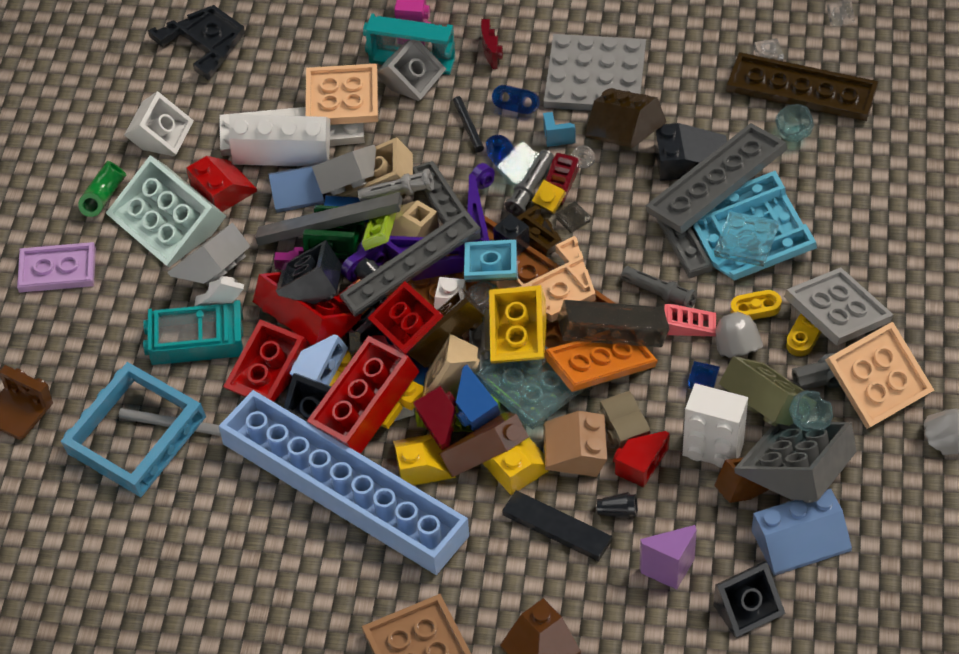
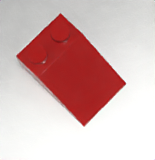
(405, 317)
(266, 361)

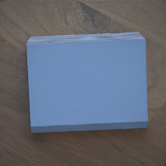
(295, 189)

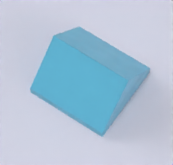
(490, 261)

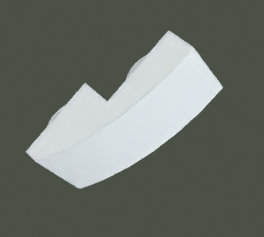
(220, 292)

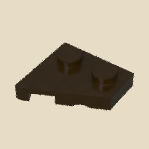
(541, 233)

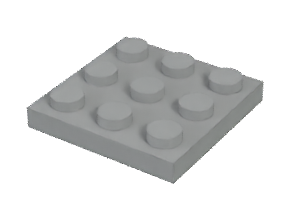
(838, 306)

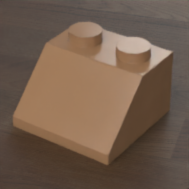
(575, 443)

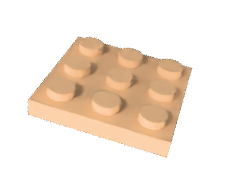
(343, 93)
(879, 375)

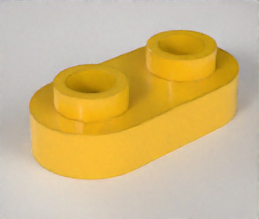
(755, 304)
(806, 332)

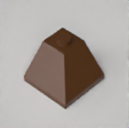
(540, 632)

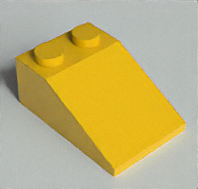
(517, 324)

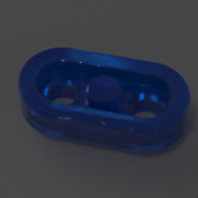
(516, 99)
(498, 148)

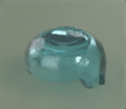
(794, 123)
(810, 411)

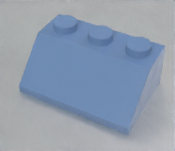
(801, 533)

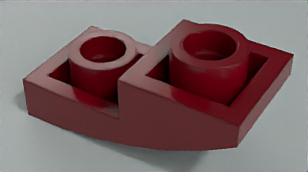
(490, 44)

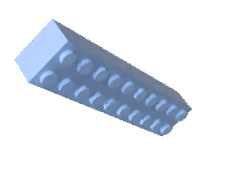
(345, 482)

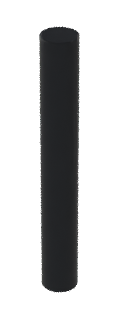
(468, 124)

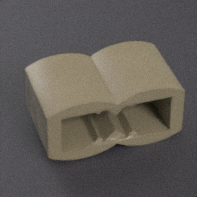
(623, 419)

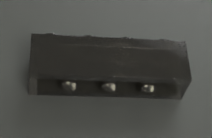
(613, 323)

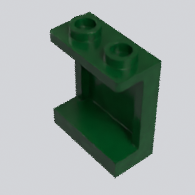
(341, 239)

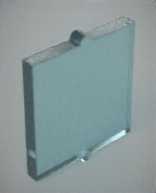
(518, 164)

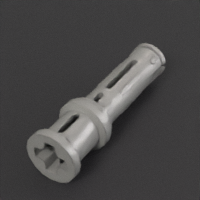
(407, 184)

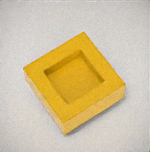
(549, 196)

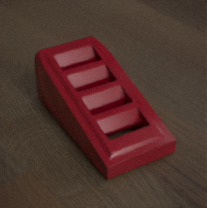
(565, 165)

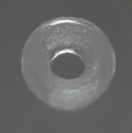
(585, 156)

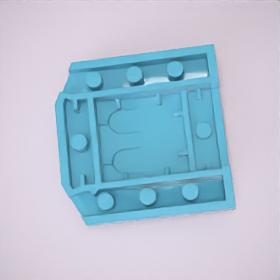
(760, 198)

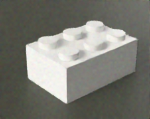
(714, 425)

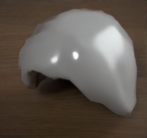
(737, 335)
(943, 431)

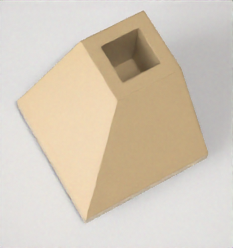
(415, 220)

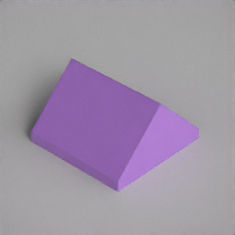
(668, 555)

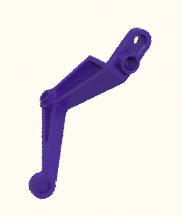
(480, 178)

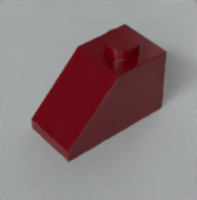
(438, 415)

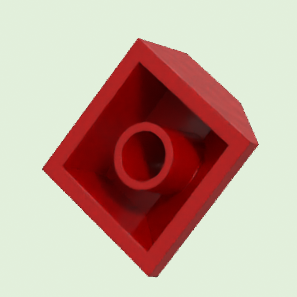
(219, 182)

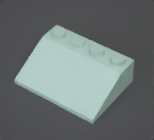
(164, 212)

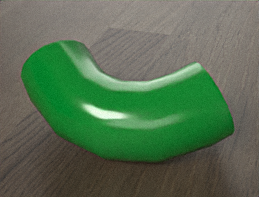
(101, 189)

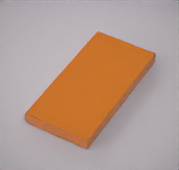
(591, 363)

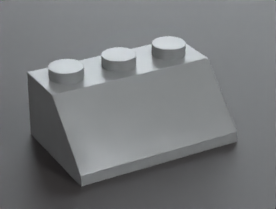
(213, 257)

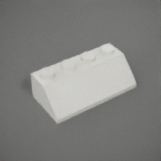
(279, 140)

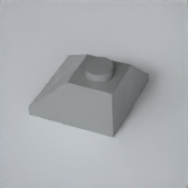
(411, 70)

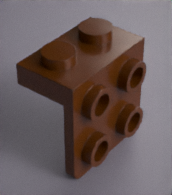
(22, 402)

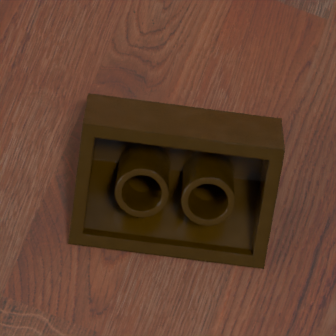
(624, 117)
(459, 316)

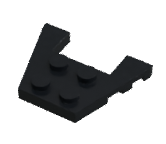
(210, 31)

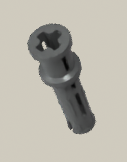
(525, 190)
(668, 291)

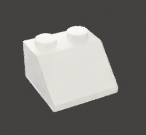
(159, 126)

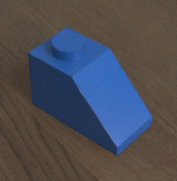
(474, 401)

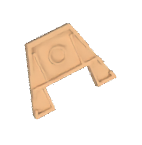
(563, 283)

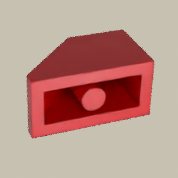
(641, 457)

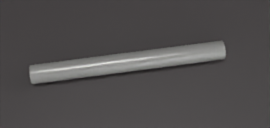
(162, 420)

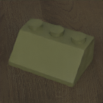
(765, 388)

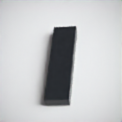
(557, 525)

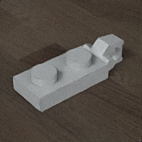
(481, 338)

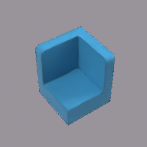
(558, 134)

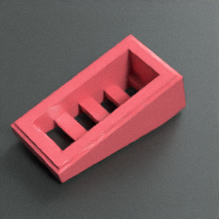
(681, 313)

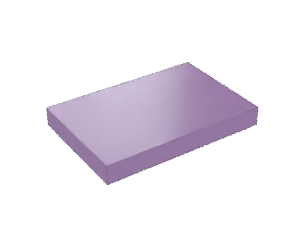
(56, 267)

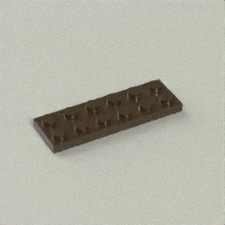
(802, 85)

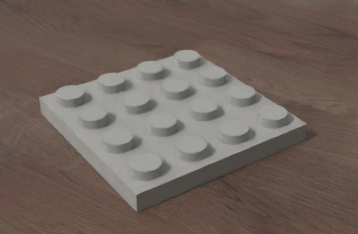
(589, 65)

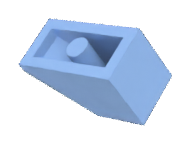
(321, 360)

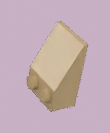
(391, 163)

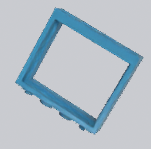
(163, 450)

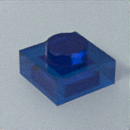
(703, 374)

